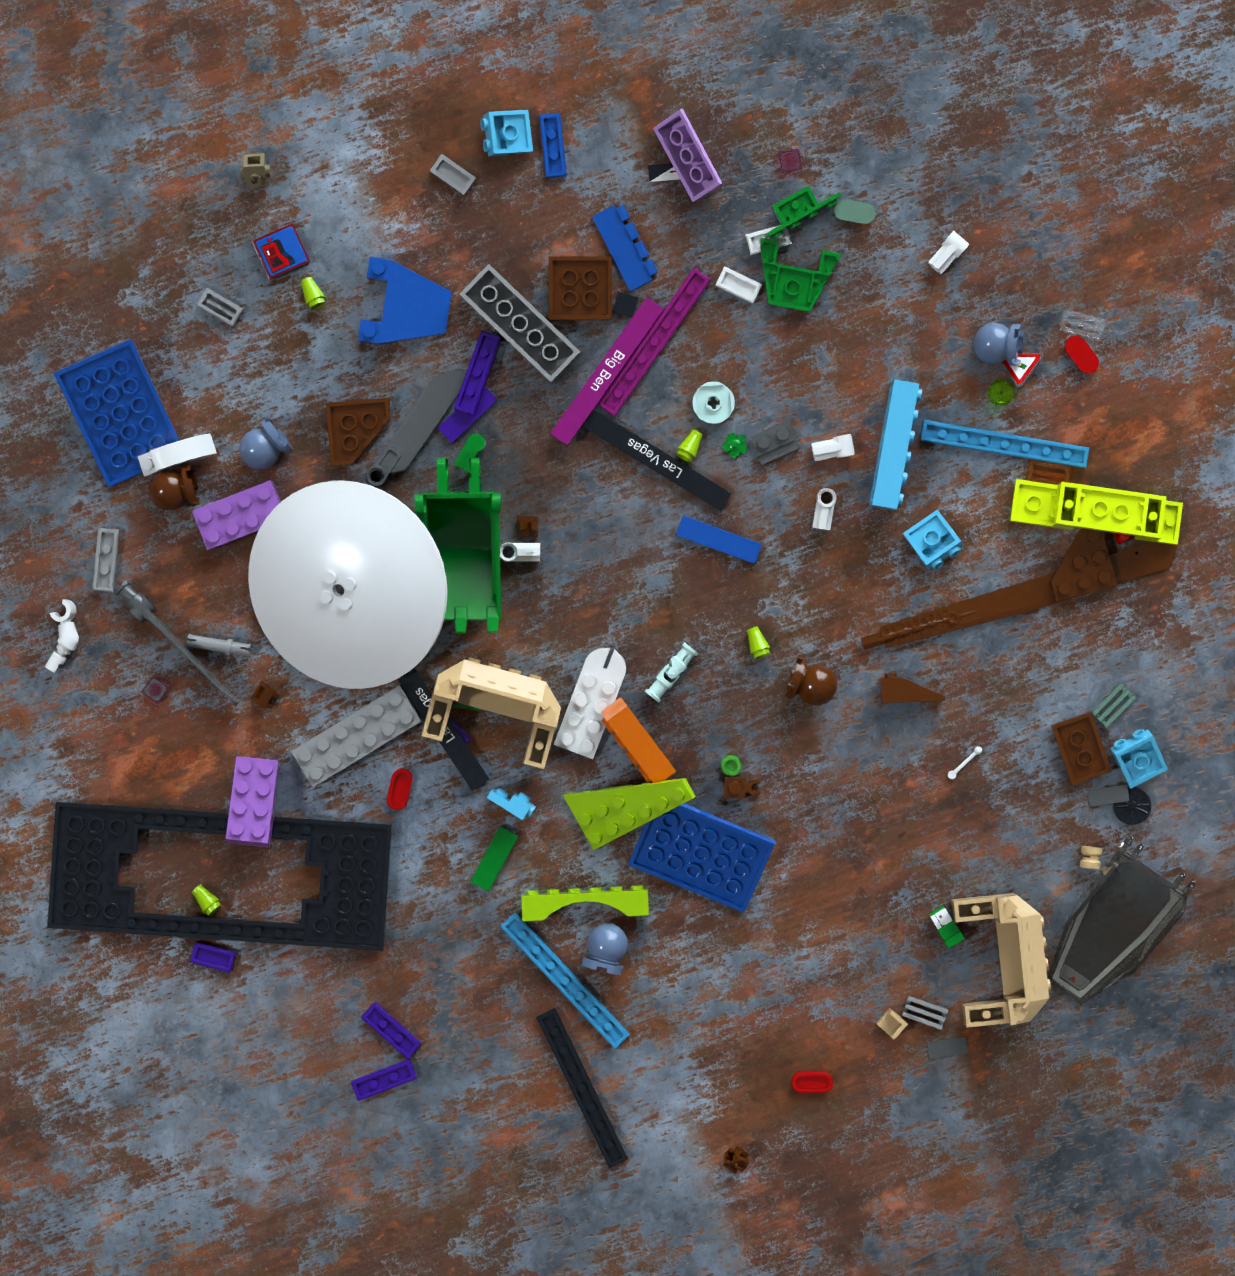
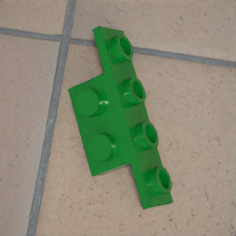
(796, 207)

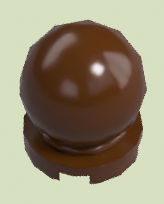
(173, 488)
(813, 683)

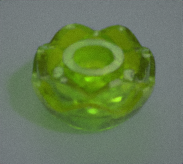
(995, 397)

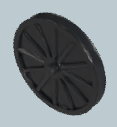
(1136, 809)

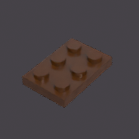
(1081, 748)

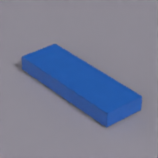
(553, 145)

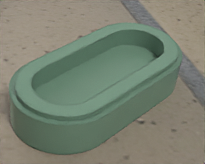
(854, 212)

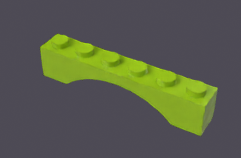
(629, 901)

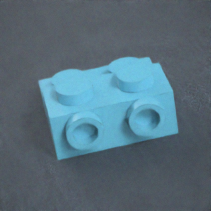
(507, 133)
(933, 540)
(1138, 758)
(517, 805)

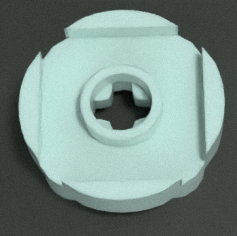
(721, 394)

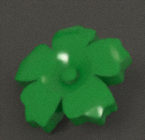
(735, 444)

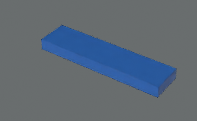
(718, 539)

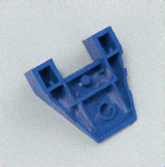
(411, 306)

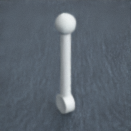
(977, 751)

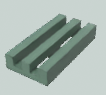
(1126, 692)

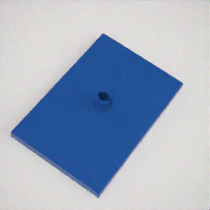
(116, 409)
(703, 855)

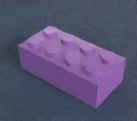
(236, 515)
(253, 802)

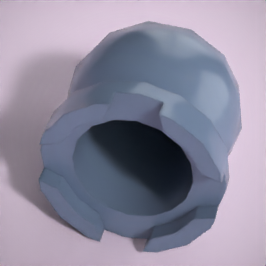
(997, 343)
(263, 445)
(606, 947)

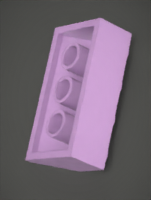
(688, 156)

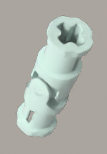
(673, 670)

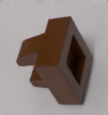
(527, 526)
(263, 695)

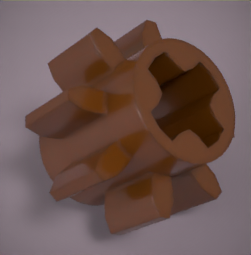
(736, 1159)

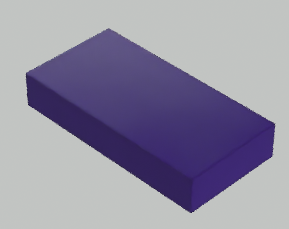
(213, 957)

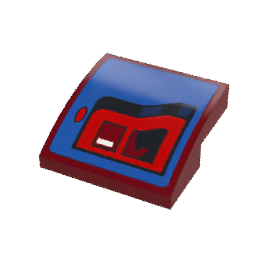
(280, 251)

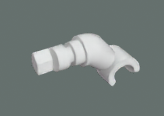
(68, 636)

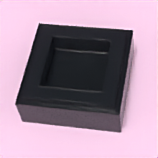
(625, 304)

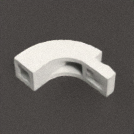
(176, 454)

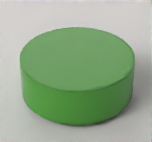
(730, 765)

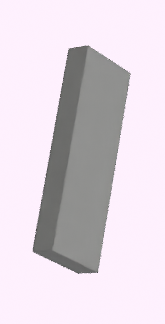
(106, 560)

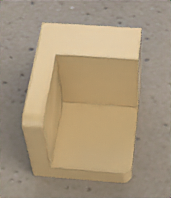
(892, 1023)

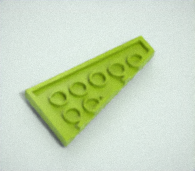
(620, 809)

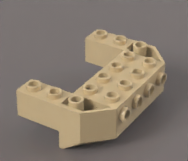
(500, 693)
(1020, 956)

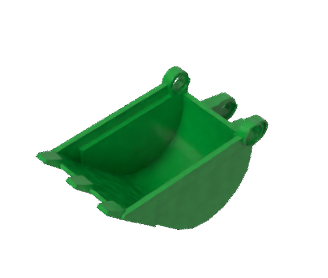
(468, 539)

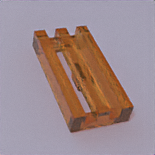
(1030, 470)

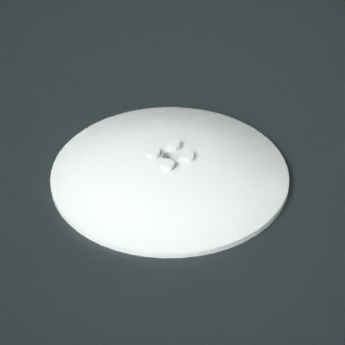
(388, 576)

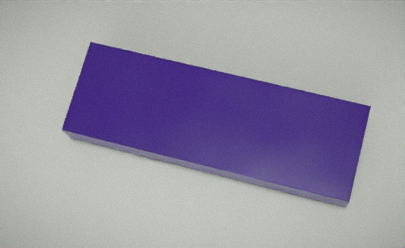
(459, 422)
(391, 1030)
(383, 1079)

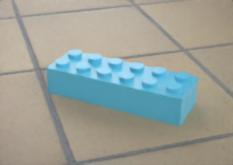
(894, 445)

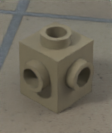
(255, 170)

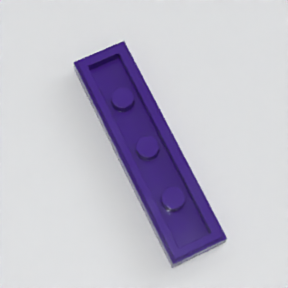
(477, 373)

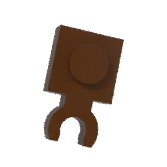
(736, 787)

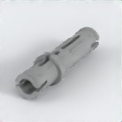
(227, 647)

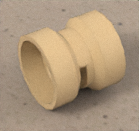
(1090, 857)

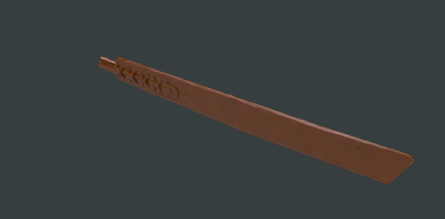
(1014, 599)

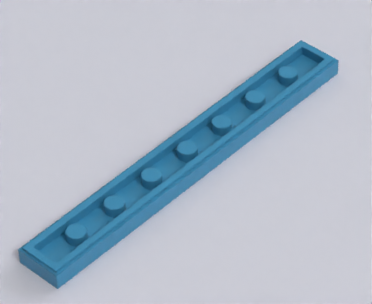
(1004, 444)
(565, 980)

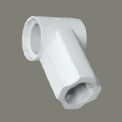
(950, 249)
(837, 447)
(824, 512)
(522, 552)

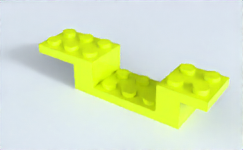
(1097, 508)

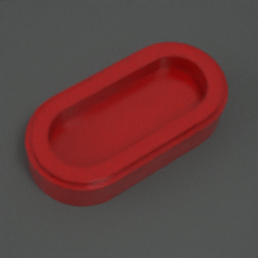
(1081, 354)
(399, 789)
(812, 1082)

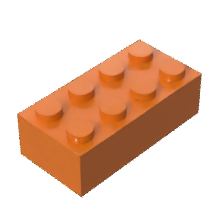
(640, 745)

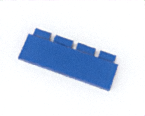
(620, 244)

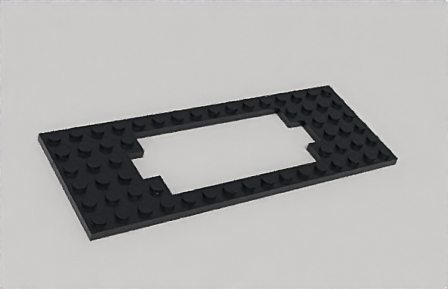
(89, 897)

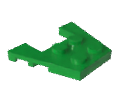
(790, 285)

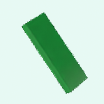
(494, 858)

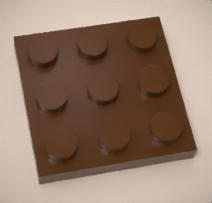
(580, 288)

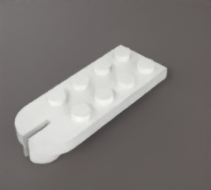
(594, 692)

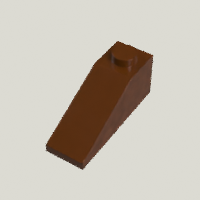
(900, 690)

